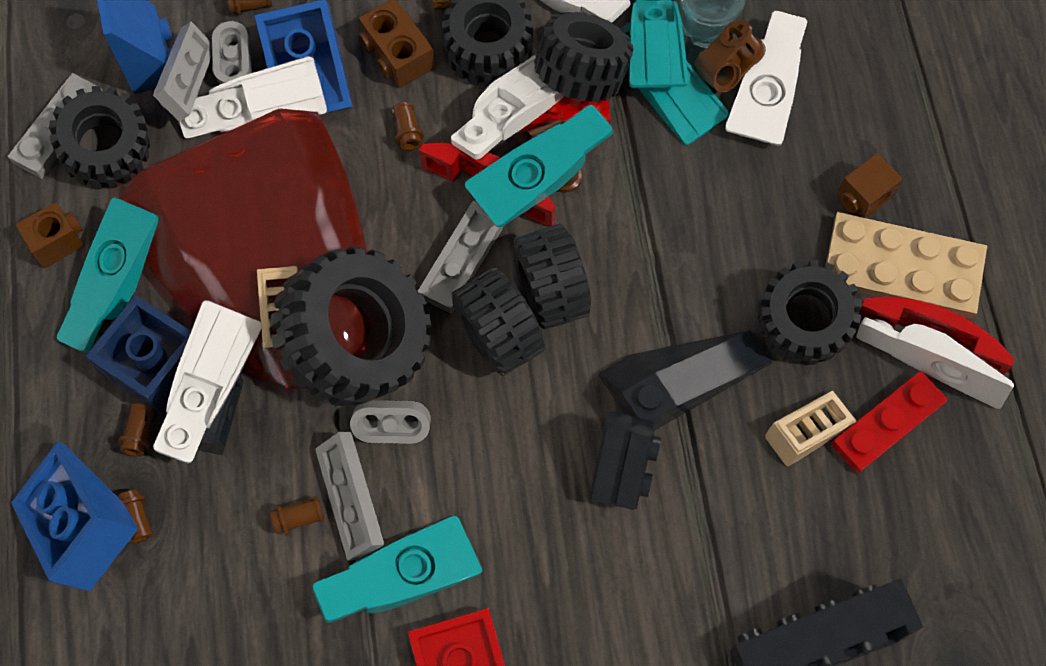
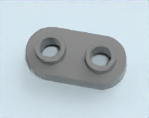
(231, 58)
(391, 422)

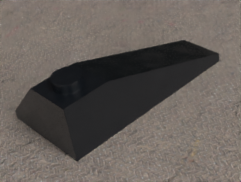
(683, 376)

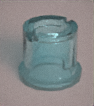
(706, 26)

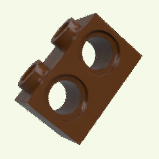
(400, 41)

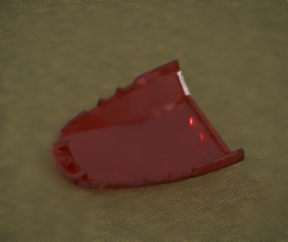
(248, 204)

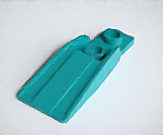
(657, 45)
(687, 109)
(537, 167)
(108, 272)
(401, 572)

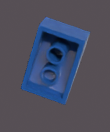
(303, 33)
(137, 40)
(72, 520)

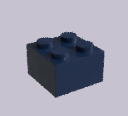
(141, 352)

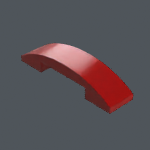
(448, 161)
(965, 332)

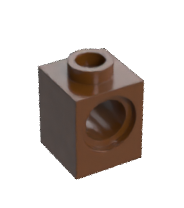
(869, 186)
(40, 225)

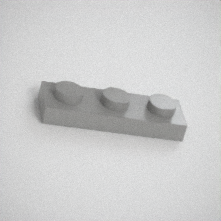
(184, 71)
(35, 149)
(460, 257)
(349, 496)

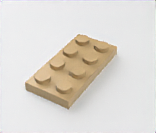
(907, 263)

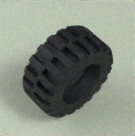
(313, 350)

